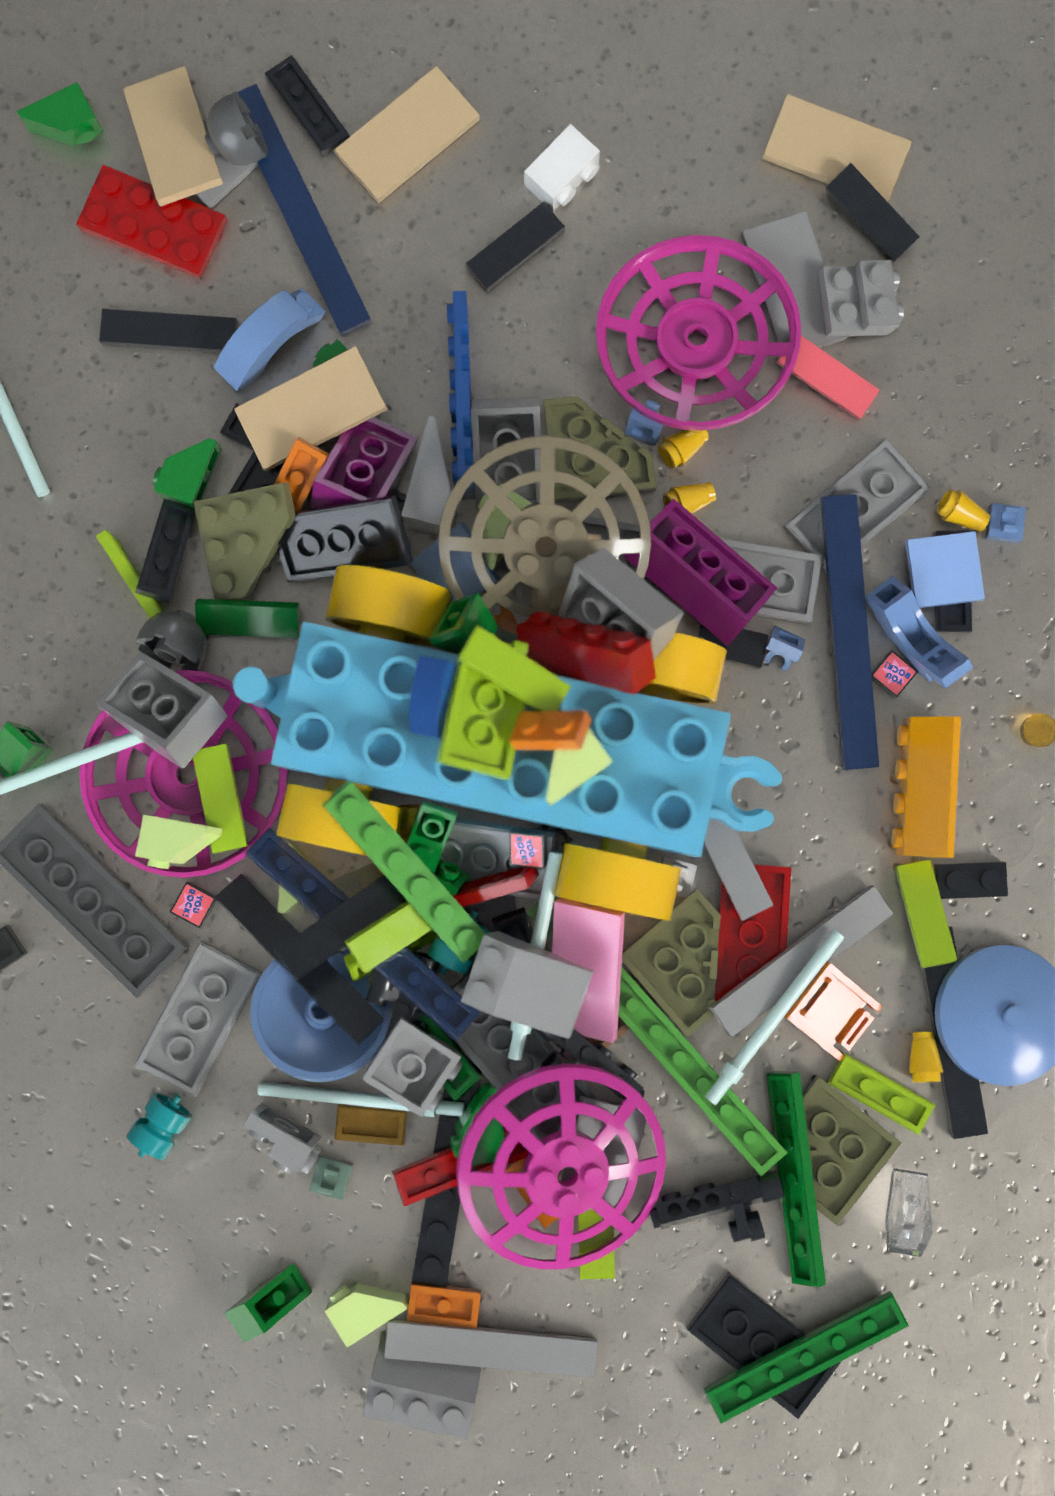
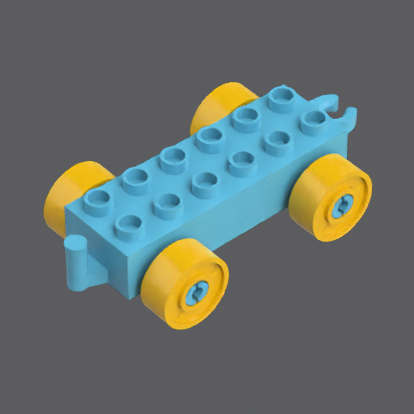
(350, 721)

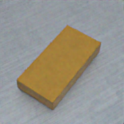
(370, 1125)

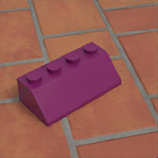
(703, 573)

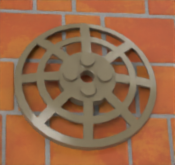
(538, 521)

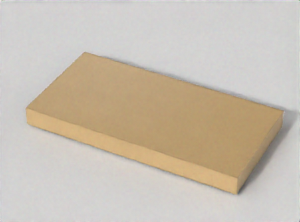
(407, 134)
(172, 136)
(826, 142)
(311, 407)

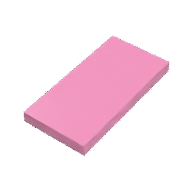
(594, 940)

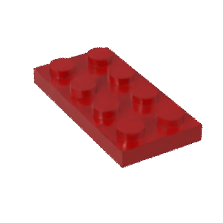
(128, 215)
(756, 940)

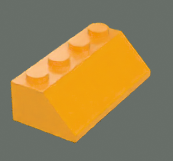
(927, 786)

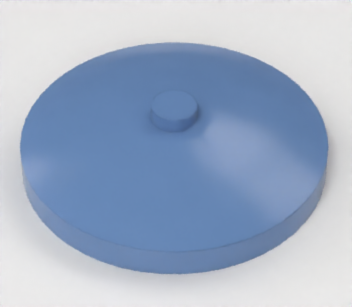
(999, 1015)
(301, 1035)

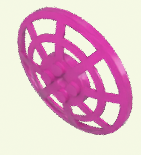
(700, 316)
(170, 793)
(553, 1154)

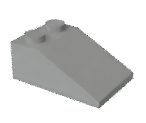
(501, 422)
(428, 486)
(162, 709)
(526, 985)

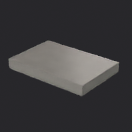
(614, 1150)

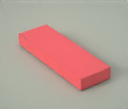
(832, 379)

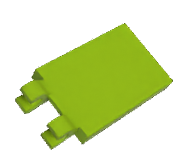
(480, 723)

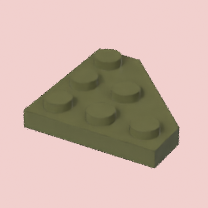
(575, 420)
(242, 536)
(680, 961)
(843, 1147)

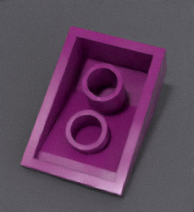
(363, 464)

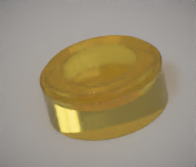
(1038, 730)

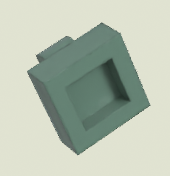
(331, 1177)

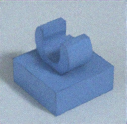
(643, 427)
(1005, 523)
(785, 645)

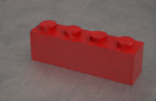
(588, 652)

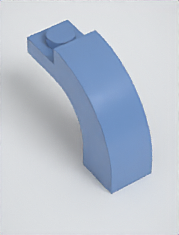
(263, 334)
(914, 636)

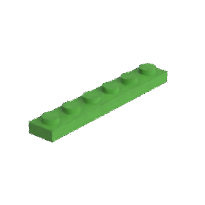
(405, 870)

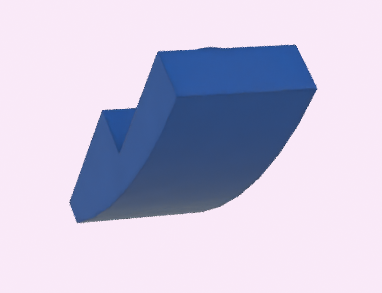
(428, 696)

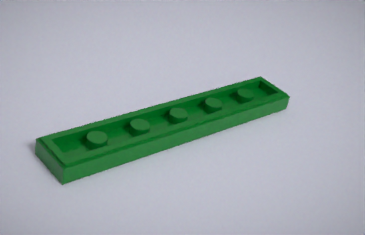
(796, 1179)
(805, 1357)

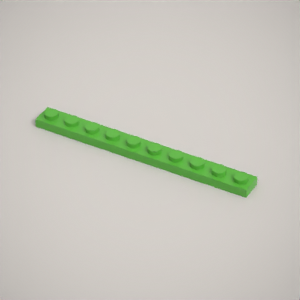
(692, 1071)

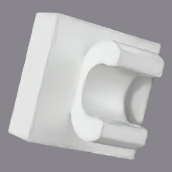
(686, 876)

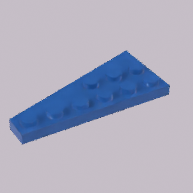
(460, 382)

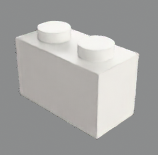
(562, 168)

